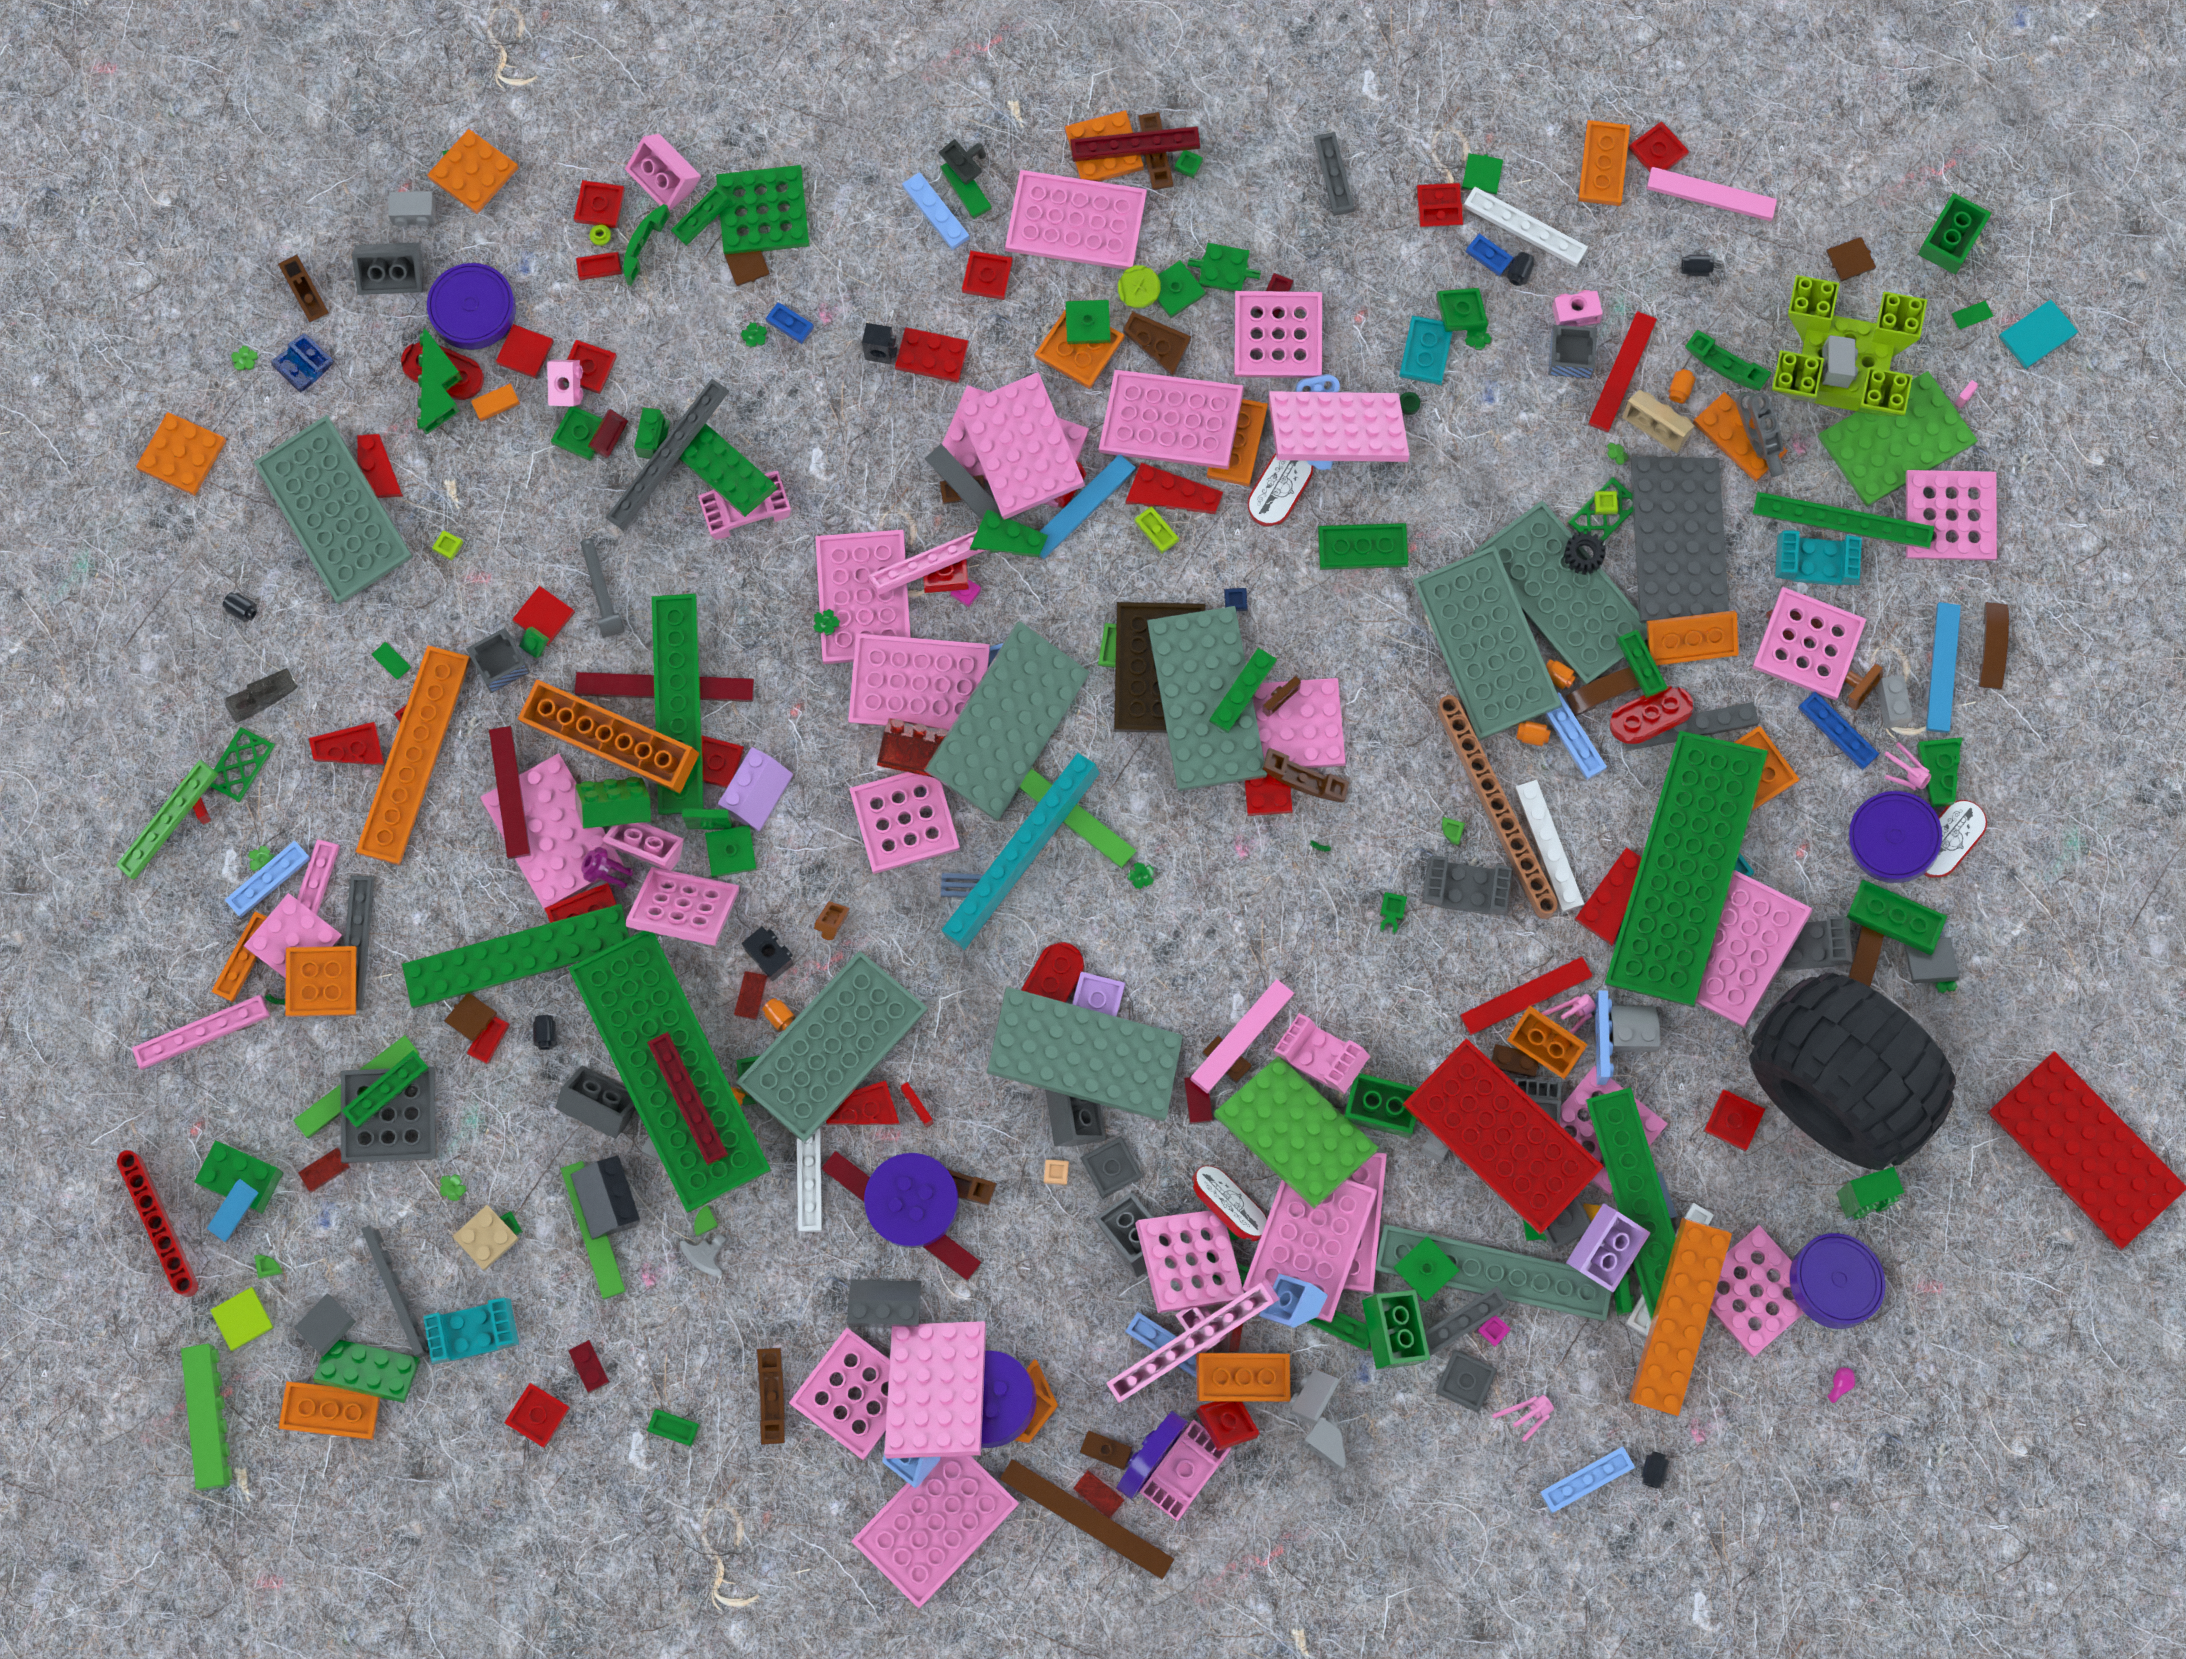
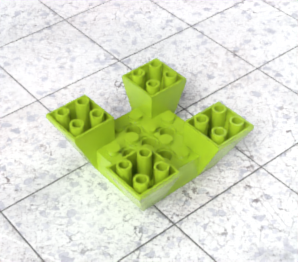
(1875, 387)

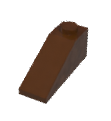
(303, 288)

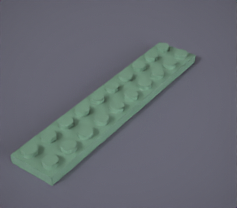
(1518, 1276)

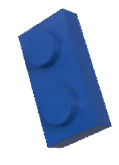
(1489, 254)
(789, 323)

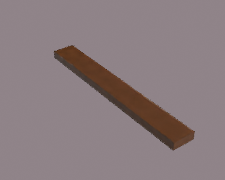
(1087, 1519)

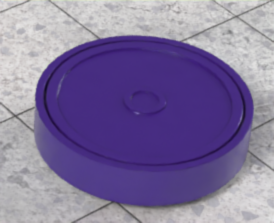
(471, 306)
(1895, 837)
(911, 1200)
(1837, 1281)
(1007, 1400)
(1154, 1450)

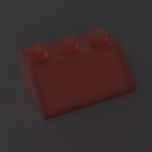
(909, 746)

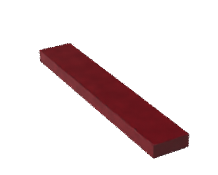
(1135, 144)
(509, 792)
(687, 1098)

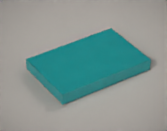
(2038, 334)
(1425, 351)

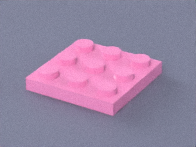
(289, 926)

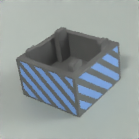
(1572, 351)
(498, 660)

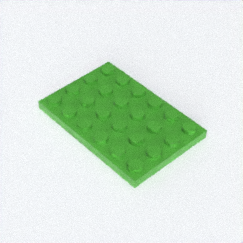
(1880, 449)
(1296, 1132)

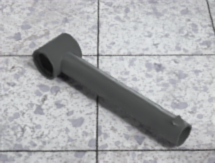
(610, 623)

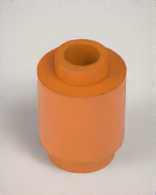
(1681, 386)
(1560, 674)
(1533, 733)
(778, 1014)

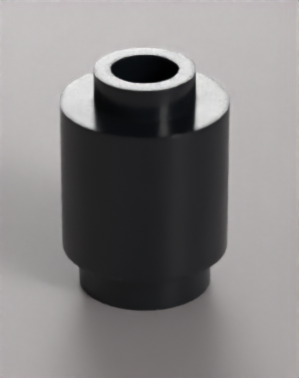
(1697, 265)
(1520, 269)
(240, 606)
(544, 1032)
(1655, 1470)

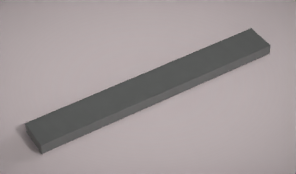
(667, 454)

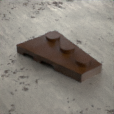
(1158, 341)

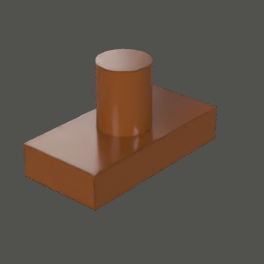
(1863, 686)
(831, 920)

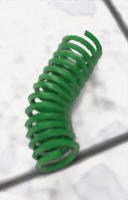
(1324, 848)
(270, 998)

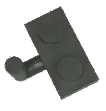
(961, 161)

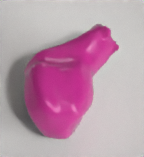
(1843, 1382)

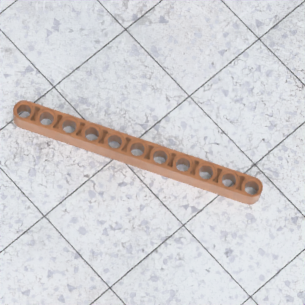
(1497, 817)

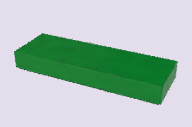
(969, 194)
(701, 215)
(1642, 663)

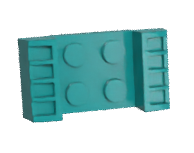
(1818, 559)
(471, 1331)

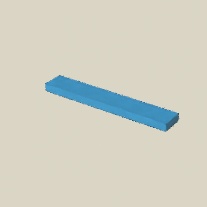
(1085, 503)
(1943, 667)

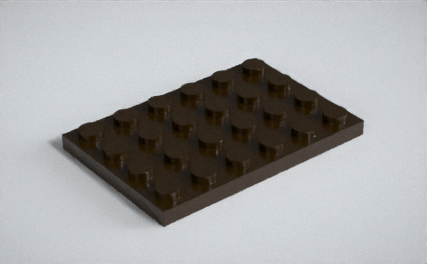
(1136, 683)

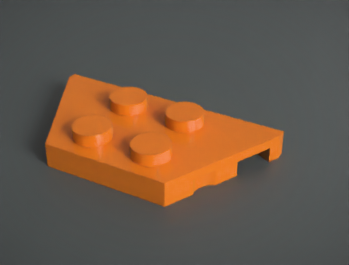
(1045, 1403)

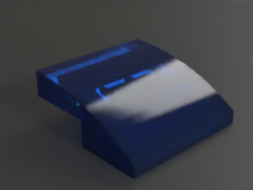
(302, 362)

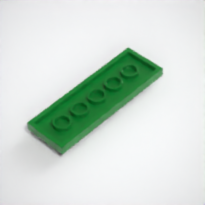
(727, 471)

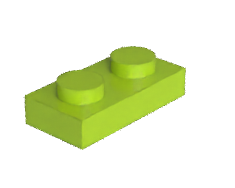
(1156, 530)

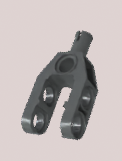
(1765, 441)

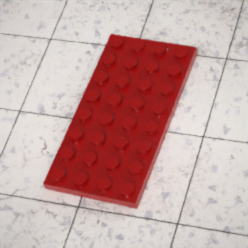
(1503, 1136)
(2087, 1150)

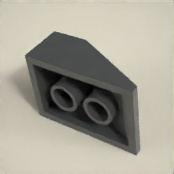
(1120, 1229)

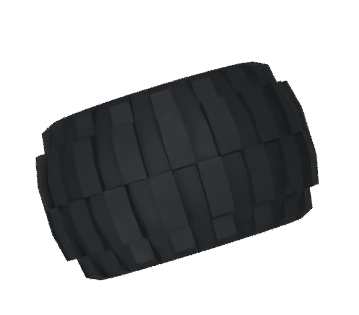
(1852, 1071)

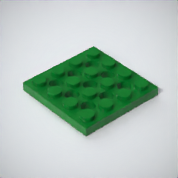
(772, 199)

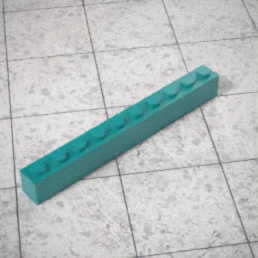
(1020, 851)

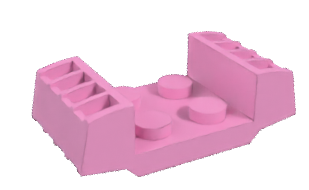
(723, 517)
(1321, 1054)
(1184, 1471)

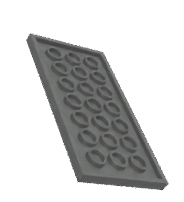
(1678, 537)

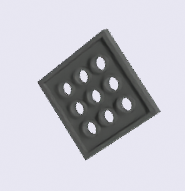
(399, 1149)

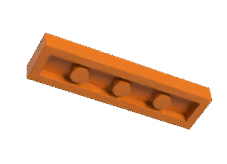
(238, 964)

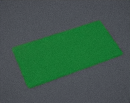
(1972, 314)
(391, 660)

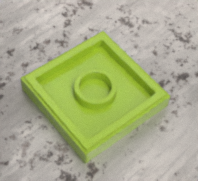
(242, 1319)

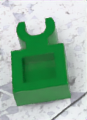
(1392, 908)

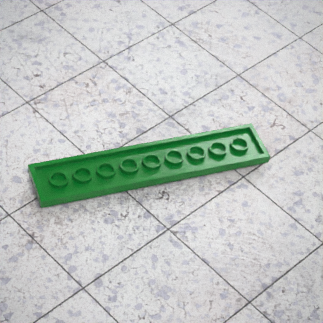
(678, 691)
(513, 956)
(1634, 1185)

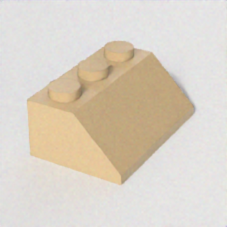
(1658, 420)

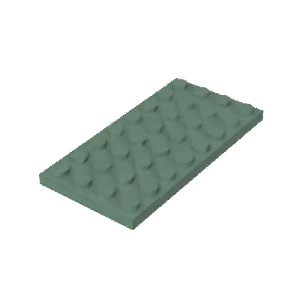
(333, 509)
(1570, 610)
(1487, 643)
(1195, 668)
(1007, 721)
(831, 1046)
(1085, 1054)

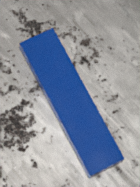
(1838, 730)

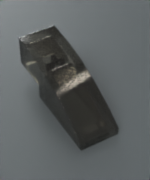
(260, 695)

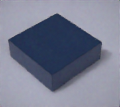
(1236, 597)

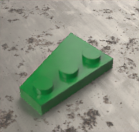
(1007, 536)
(1942, 760)

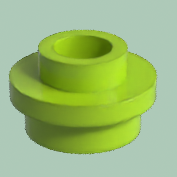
(602, 240)

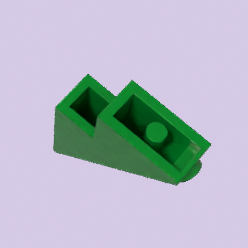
(436, 378)

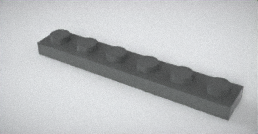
(1706, 724)
(400, 1300)

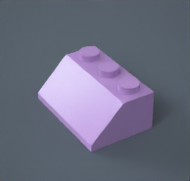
(755, 789)
(1608, 1247)

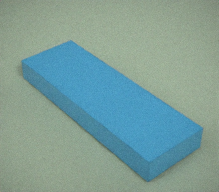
(232, 1210)

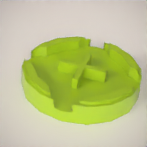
(1139, 287)

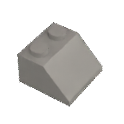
(1635, 1029)
(1314, 1396)
(1327, 1443)

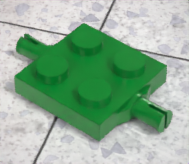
(1224, 267)

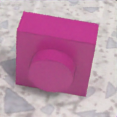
(967, 596)
(1494, 1330)

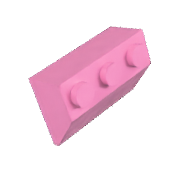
(662, 171)
(646, 843)

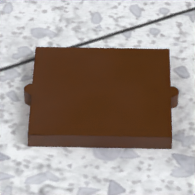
(1851, 259)
(747, 266)
(470, 1017)

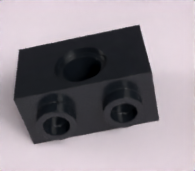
(879, 343)
(773, 965)

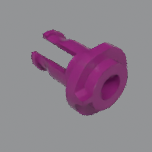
(597, 866)

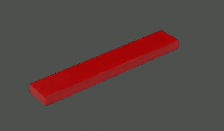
(1622, 371)
(1525, 995)

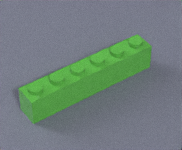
(205, 1417)

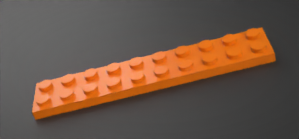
(413, 755)

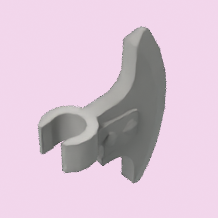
(704, 1254)

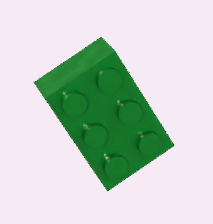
(1954, 233)
(612, 802)
(1380, 1106)
(228, 1165)
(1870, 1193)
(1395, 1329)

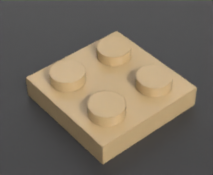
(485, 1237)

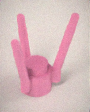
(1917, 777)
(1581, 1006)
(1539, 1407)

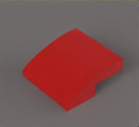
(1439, 205)

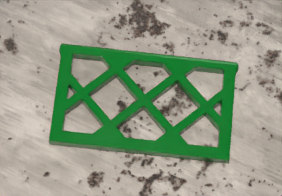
(1608, 530)
(233, 747)

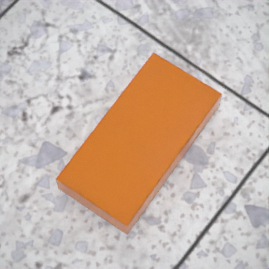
(495, 402)

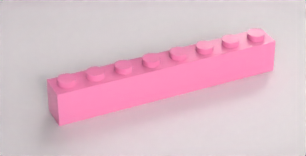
(1193, 1341)

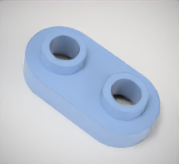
(1317, 384)

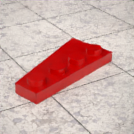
(1168, 490)
(1610, 900)

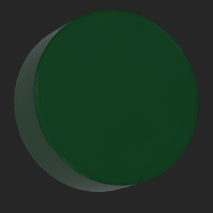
(1409, 403)

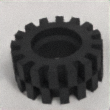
(1584, 540)

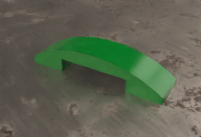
(653, 221)
(1725, 363)

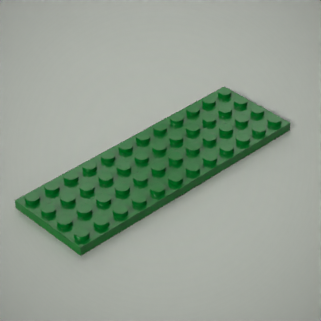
(1686, 868)
(634, 1001)

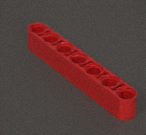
(166, 1229)

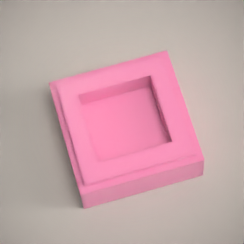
(1966, 394)

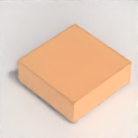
(1056, 1172)

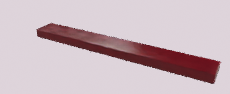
(643, 686)
(943, 1249)

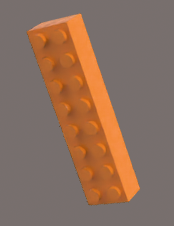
(608, 736)
(1680, 1316)

